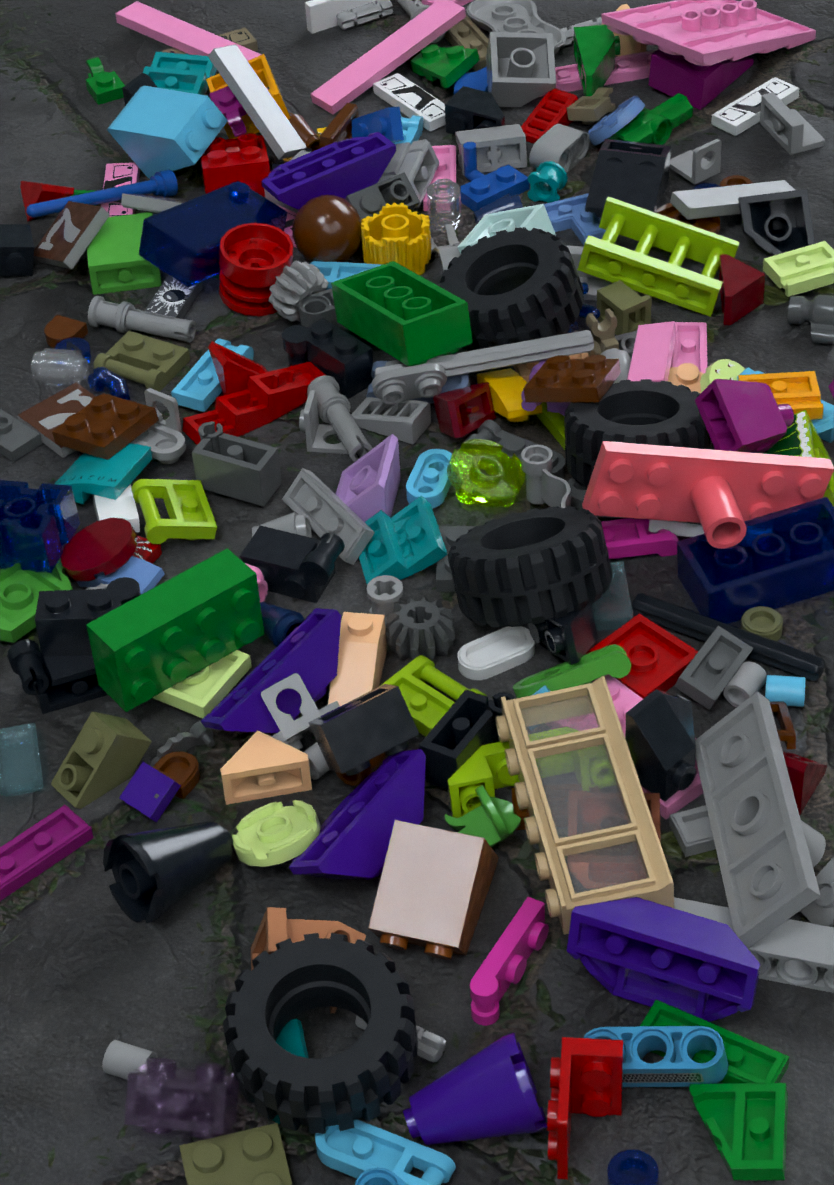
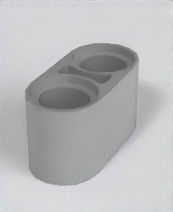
(560, 145)

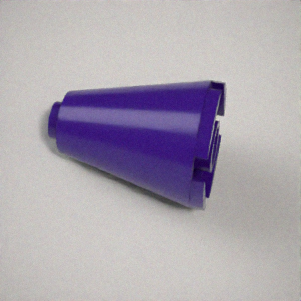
(479, 1099)

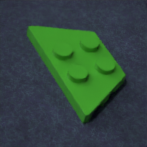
(20, 597)

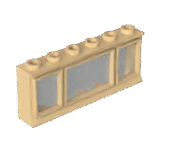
(582, 800)

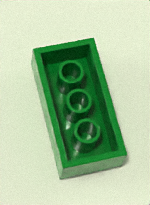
(402, 313)
(176, 629)

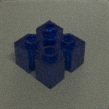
(35, 524)

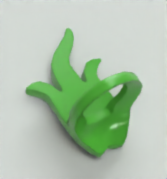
(491, 820)

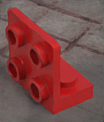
(584, 1082)

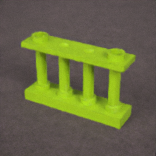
(650, 275)

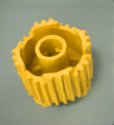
(397, 237)

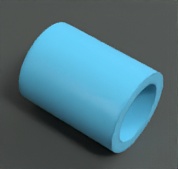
(786, 689)

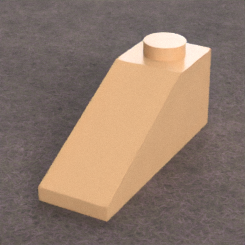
(359, 656)

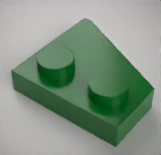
(444, 63)
(746, 1126)

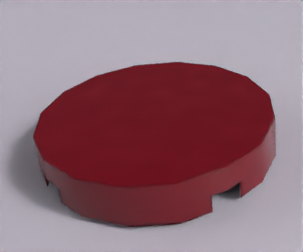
(99, 548)

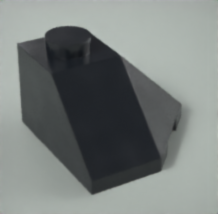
(778, 220)
(662, 743)

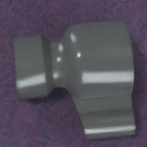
(817, 312)

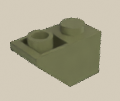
(100, 759)

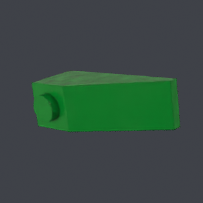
(594, 55)

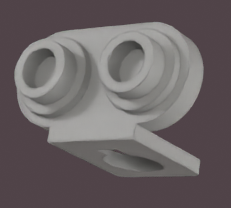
(409, 382)
(165, 435)
(290, 729)

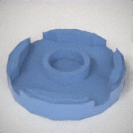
(616, 120)

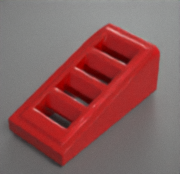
(548, 112)

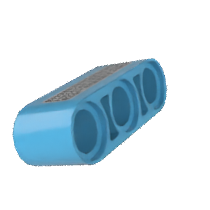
(677, 1066)

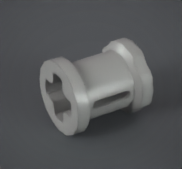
(384, 593)

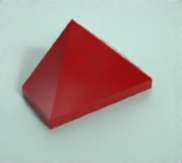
(40, 192)
(233, 369)

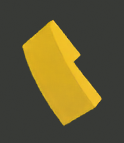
(506, 393)

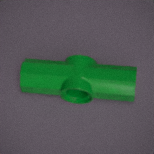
(656, 124)

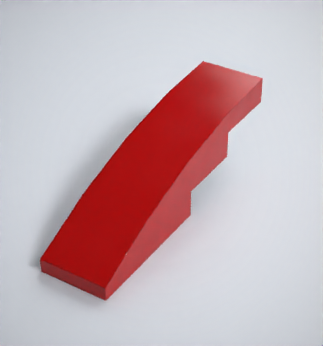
(264, 401)

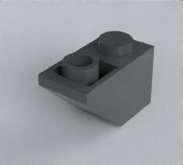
(389, 191)

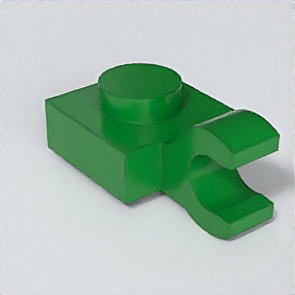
(103, 85)

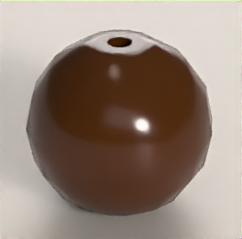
(327, 229)

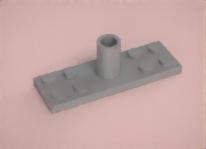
(755, 821)

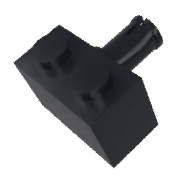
(364, 729)

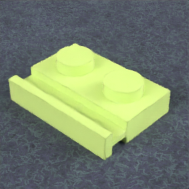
(802, 268)

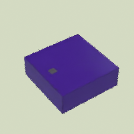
(149, 791)

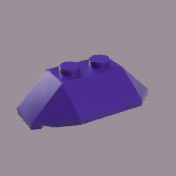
(331, 170)
(308, 651)
(359, 830)
(665, 956)

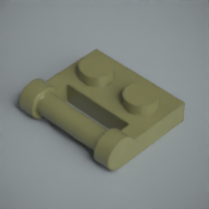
(144, 360)

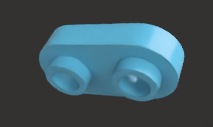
(429, 477)

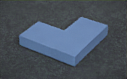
(571, 215)

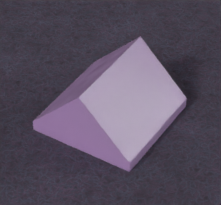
(372, 480)

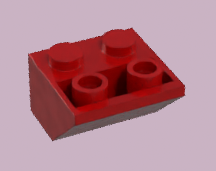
(235, 160)

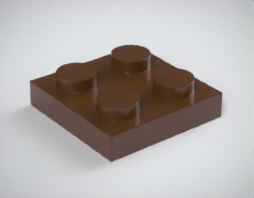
(572, 379)
(105, 426)

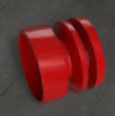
(248, 266)

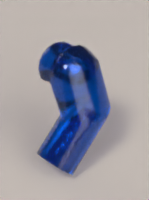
(106, 378)

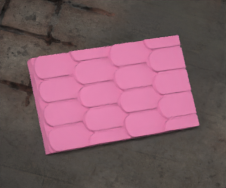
(708, 29)

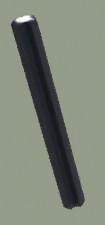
(702, 626)

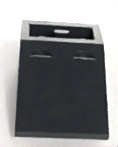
(629, 173)

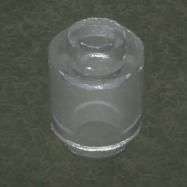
(444, 204)
(59, 366)

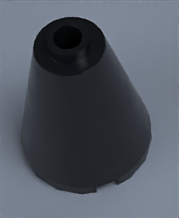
(164, 866)

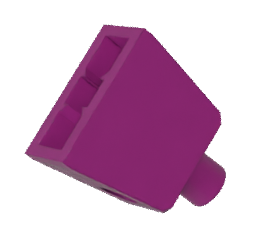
(743, 415)

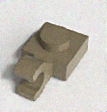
(591, 108)
(603, 332)

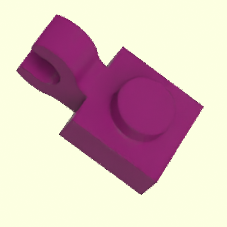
(230, 108)

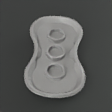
(512, 17)

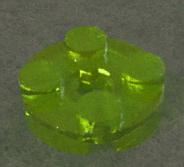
(475, 487)

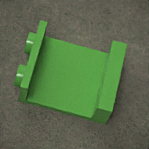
(115, 257)

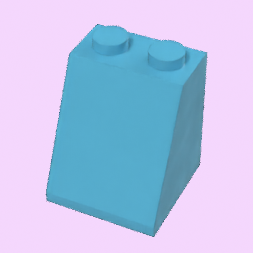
(166, 128)

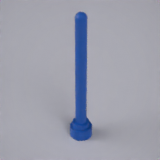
(162, 184)

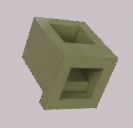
(626, 306)

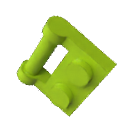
(186, 507)
(424, 702)

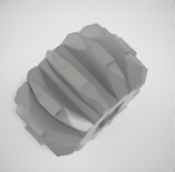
(294, 285)

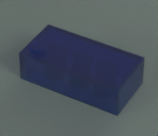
(188, 236)
(775, 565)

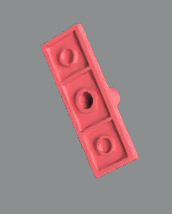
(701, 486)

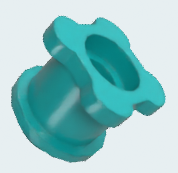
(546, 182)

